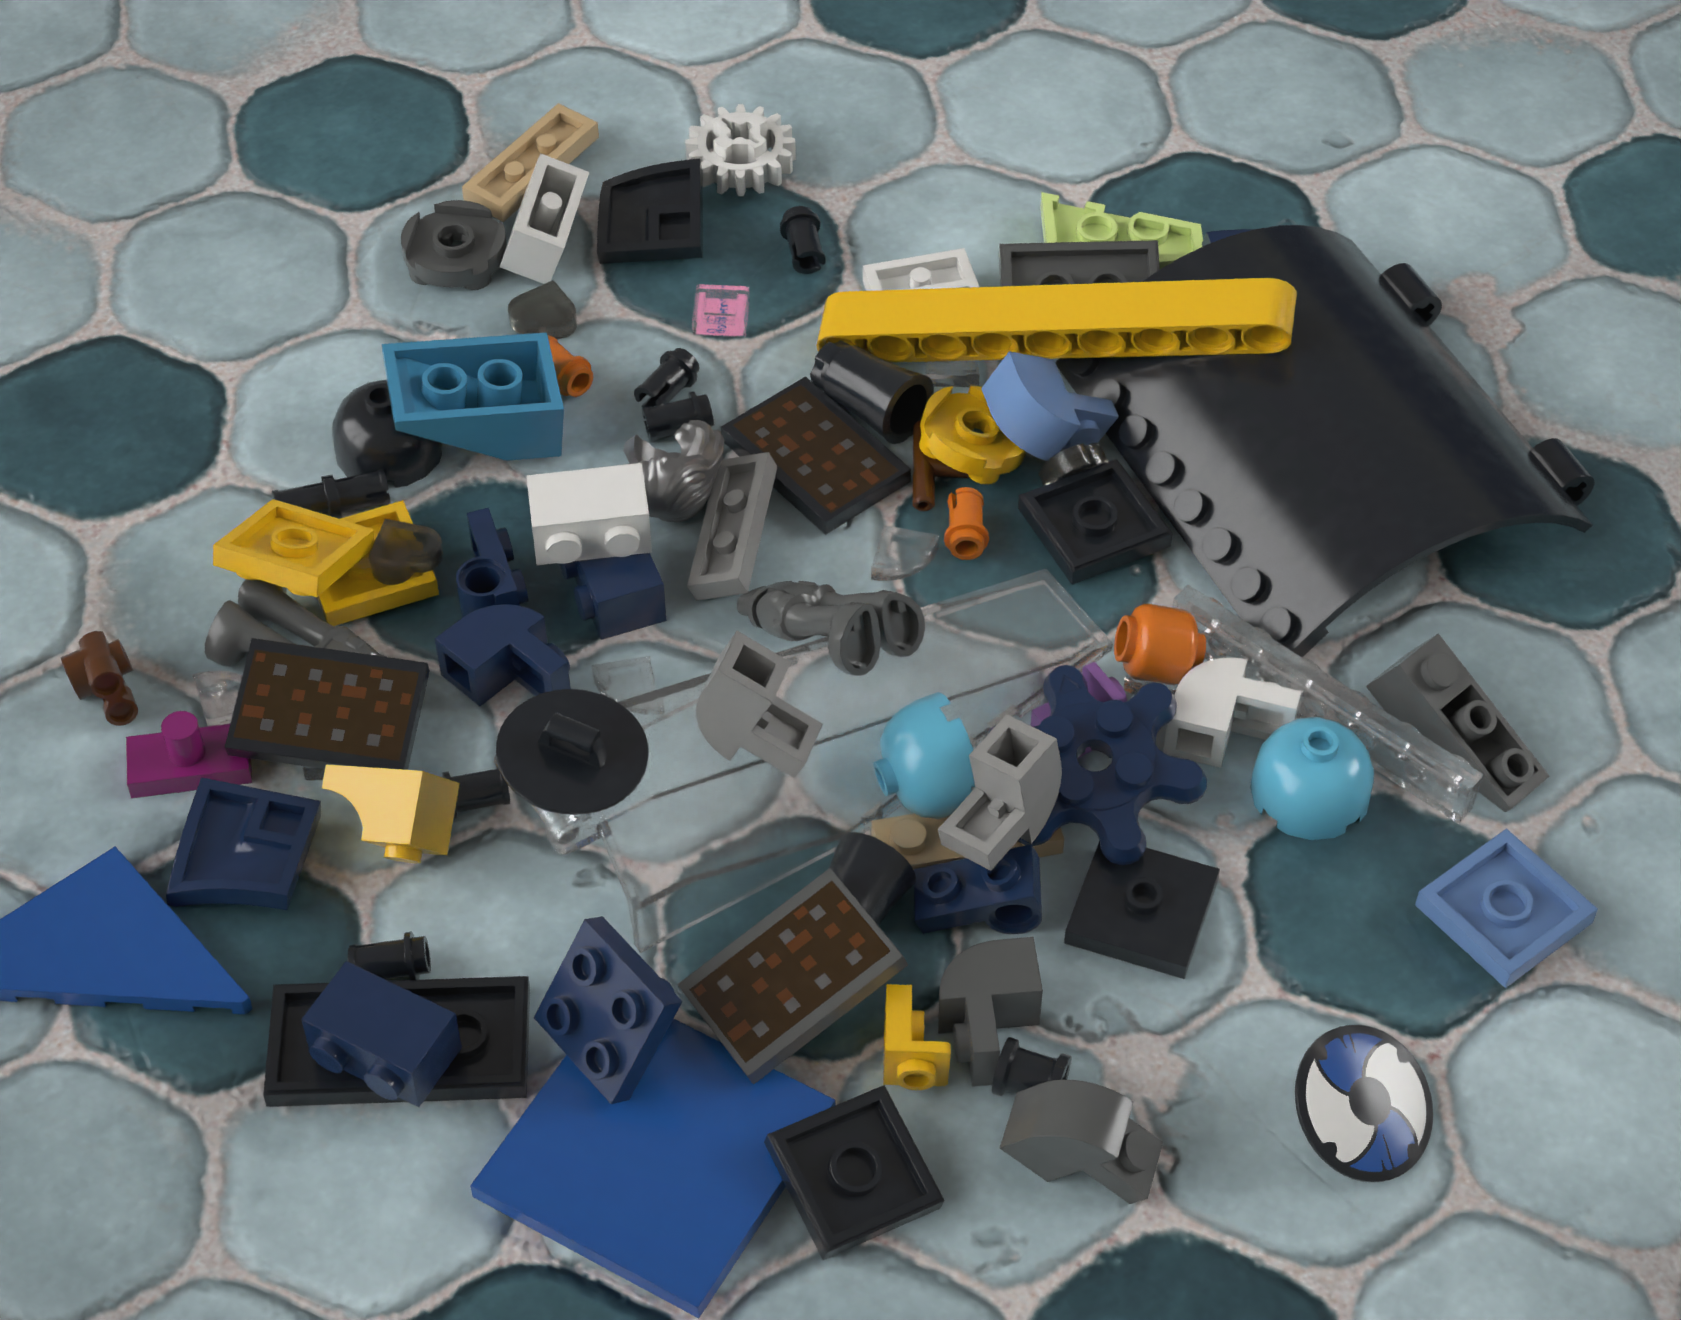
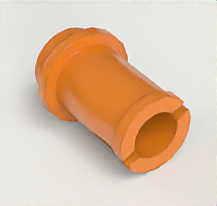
(572, 371)
(966, 533)

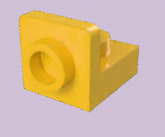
(907, 1057)

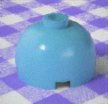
(925, 759)
(1313, 778)

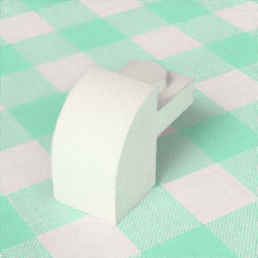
(1220, 700)

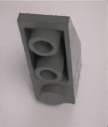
(1452, 710)

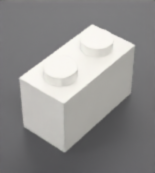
(544, 219)
(589, 514)

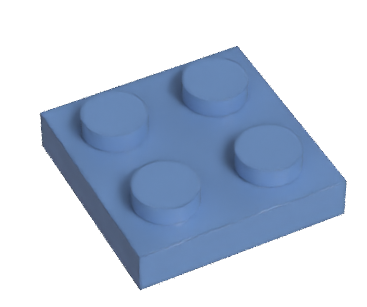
(1506, 907)

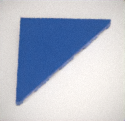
(110, 940)

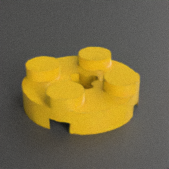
(950, 439)

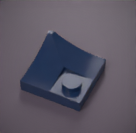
(242, 846)

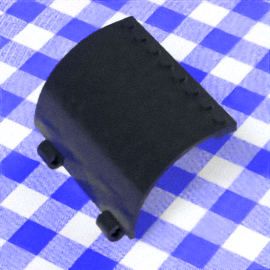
(1330, 459)

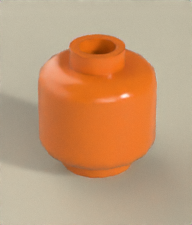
(1159, 644)

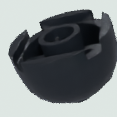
(368, 440)

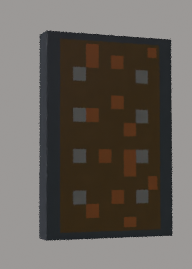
(821, 453)
(326, 707)

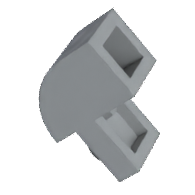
(744, 712)
(1013, 795)

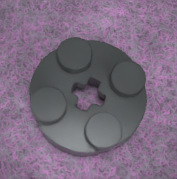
(469, 265)

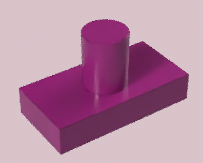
(180, 757)

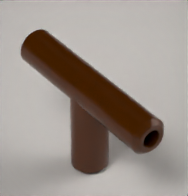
(924, 474)

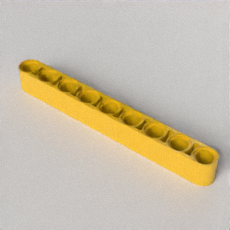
(1065, 320)

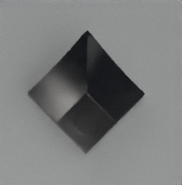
(652, 214)

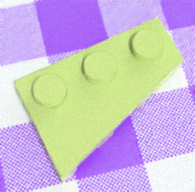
(1092, 224)

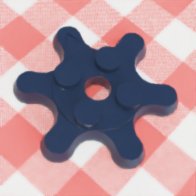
(1138, 771)

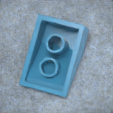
(478, 394)

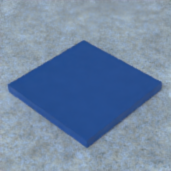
(654, 1182)

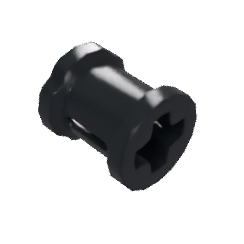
(1023, 1069)

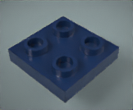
(607, 1009)

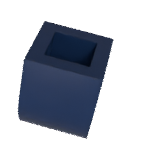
(497, 647)

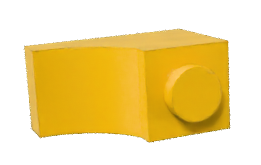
(398, 808)

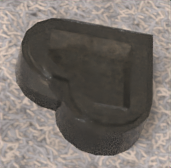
(543, 311)
(1072, 461)
(403, 550)

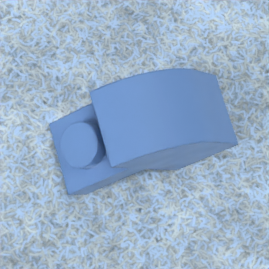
(1038, 412)

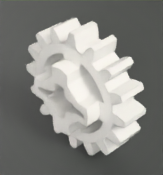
(741, 149)

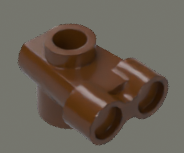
(99, 672)

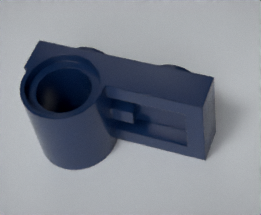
(487, 576)
(968, 893)

